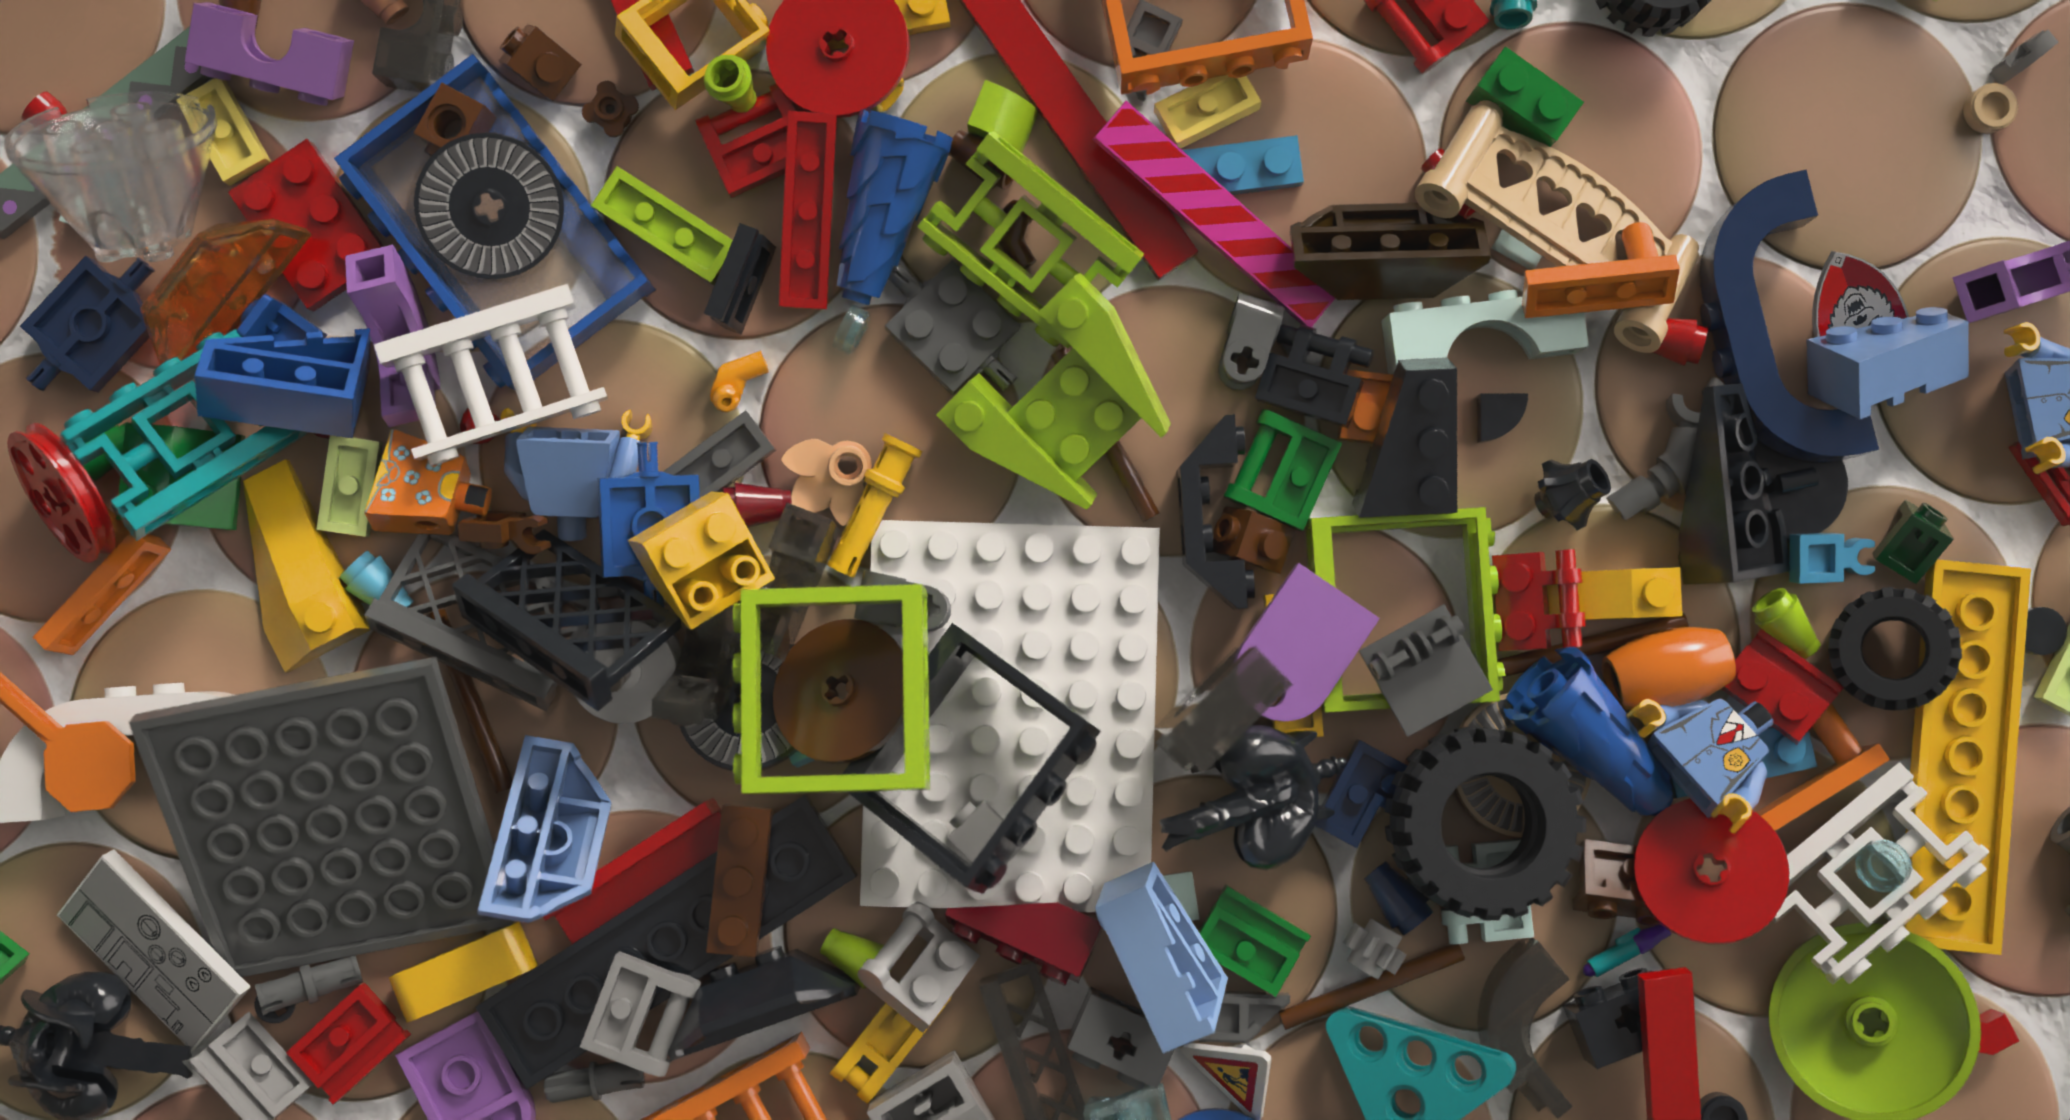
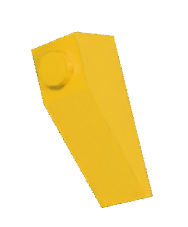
(1626, 594)

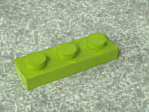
(663, 224)

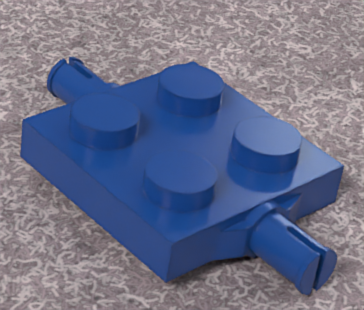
(635, 504)

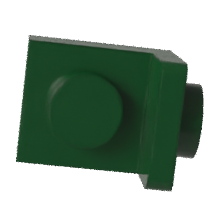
(1914, 541)

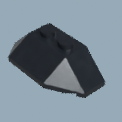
(758, 997)

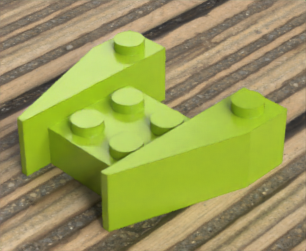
(1073, 409)

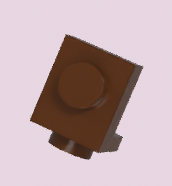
(538, 60)
(1252, 538)

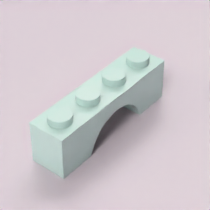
(1430, 332)

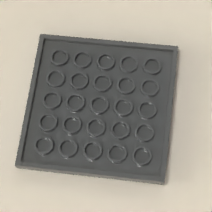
(323, 816)

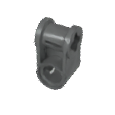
(1251, 335)
(892, 613)

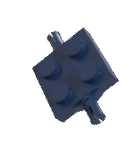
(89, 324)

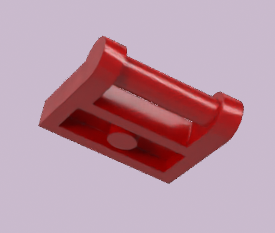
(1448, 20)
(754, 156)

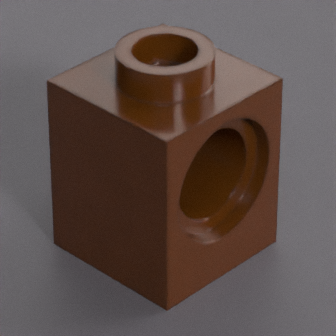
(447, 107)

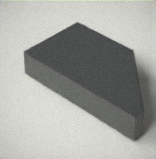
(1151, 32)
(1245, 1014)

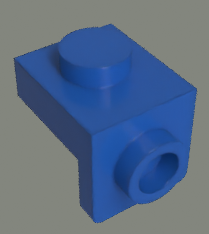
(274, 318)

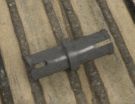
(308, 984)

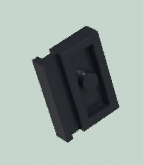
(740, 279)

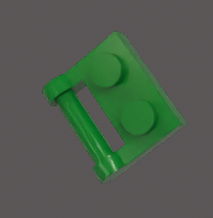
(1297, 477)

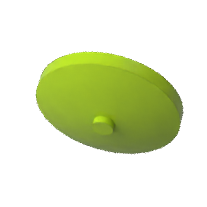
(1887, 1041)

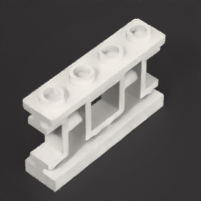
(1898, 907)

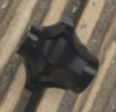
(1571, 491)

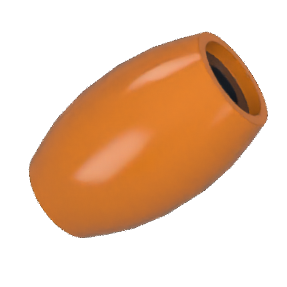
(1669, 667)

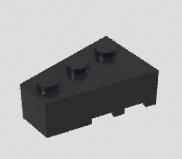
(1415, 446)

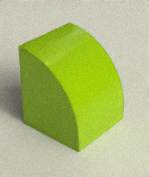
(1004, 113)

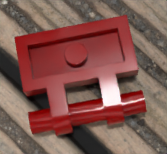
(1524, 600)

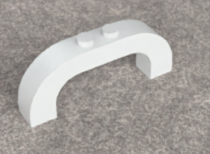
(22, 763)

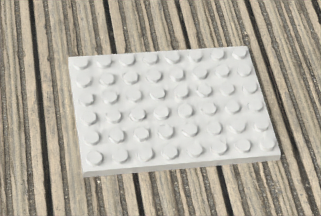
(1081, 623)

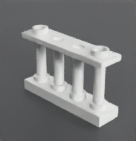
(456, 340)

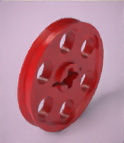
(61, 492)

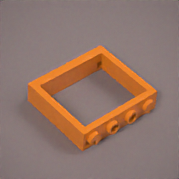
(1198, 63)

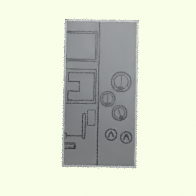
(153, 950)

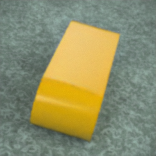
(463, 972)

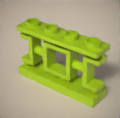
(1055, 209)

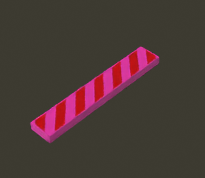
(1211, 212)

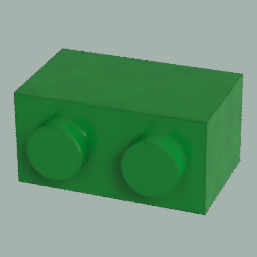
(1528, 98)

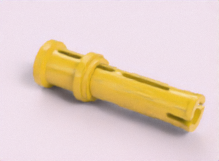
(883, 484)

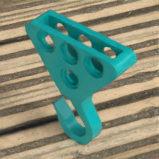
(1381, 1073)

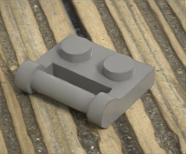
(930, 977)
(624, 1009)

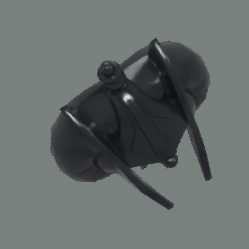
(1272, 799)
(69, 1044)

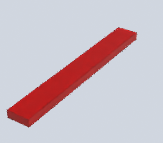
(1075, 123)

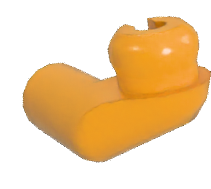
(732, 378)

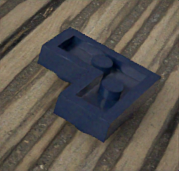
(1359, 792)

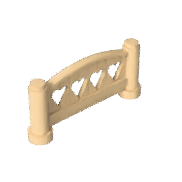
(1470, 176)

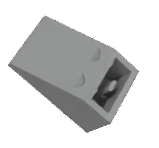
(933, 1093)

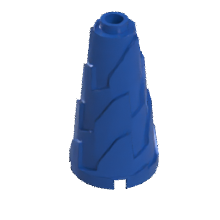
(886, 194)
(1584, 724)

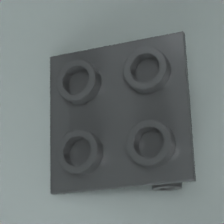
(1426, 670)

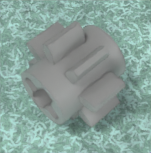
(1374, 948)

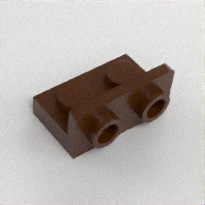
(1609, 883)

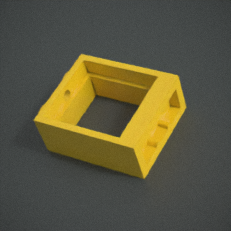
(657, 62)

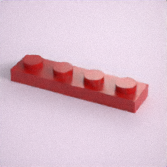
(807, 209)

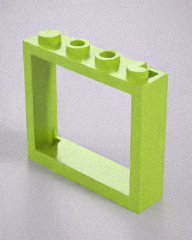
(1480, 583)
(915, 688)

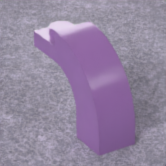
(2014, 282)
(390, 308)

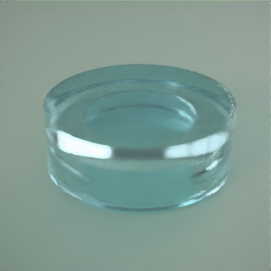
(851, 330)
(1883, 865)

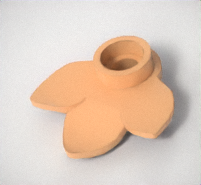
(822, 482)

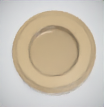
(1990, 108)

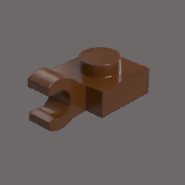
(499, 527)

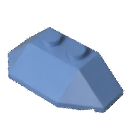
(547, 834)

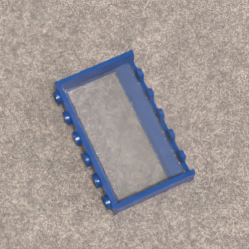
(586, 255)

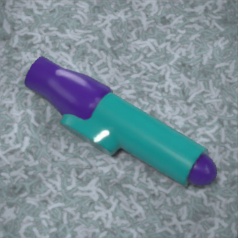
(1627, 947)

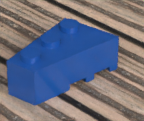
(285, 384)

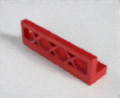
(643, 870)

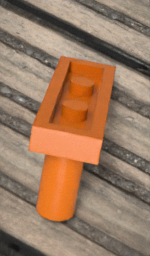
(1602, 286)
(102, 590)
(1850, 765)

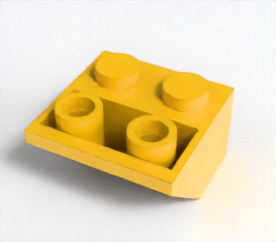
(701, 558)

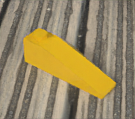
(297, 571)

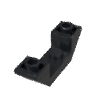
(1224, 578)

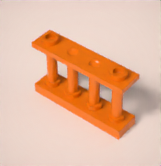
(743, 1087)

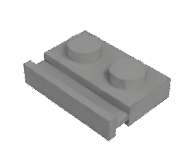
(251, 1071)

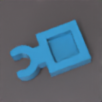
(1825, 557)

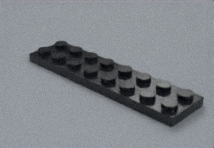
(549, 1009)

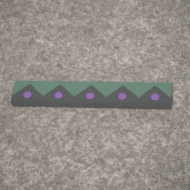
(159, 73)

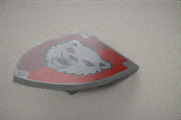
(1853, 295)

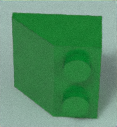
(214, 511)

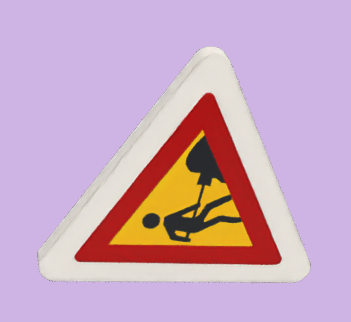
(1236, 1071)

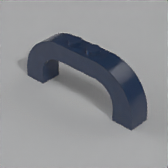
(1741, 334)

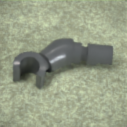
(1672, 467)

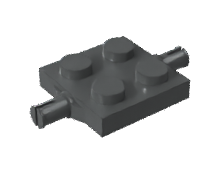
(952, 328)

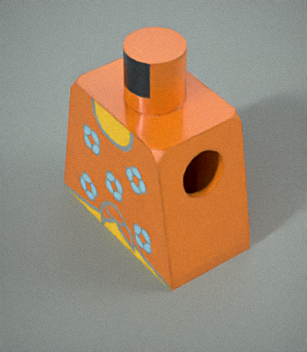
(418, 496)

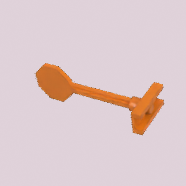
(83, 762)

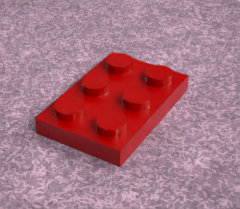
(308, 194)

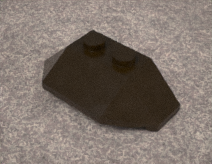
(1387, 250)

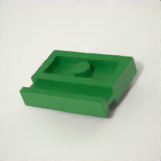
(1252, 940)

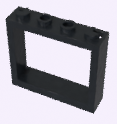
(945, 666)

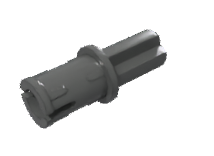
(592, 1081)

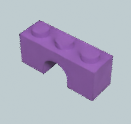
(226, 44)

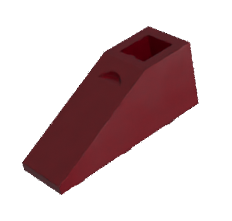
(1039, 932)

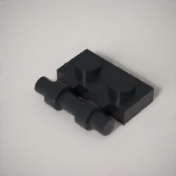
(1309, 388)

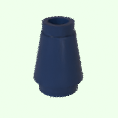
(1398, 899)

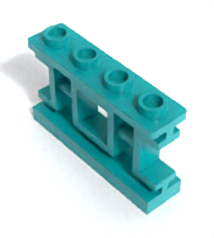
(210, 465)

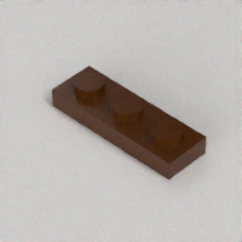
(739, 880)

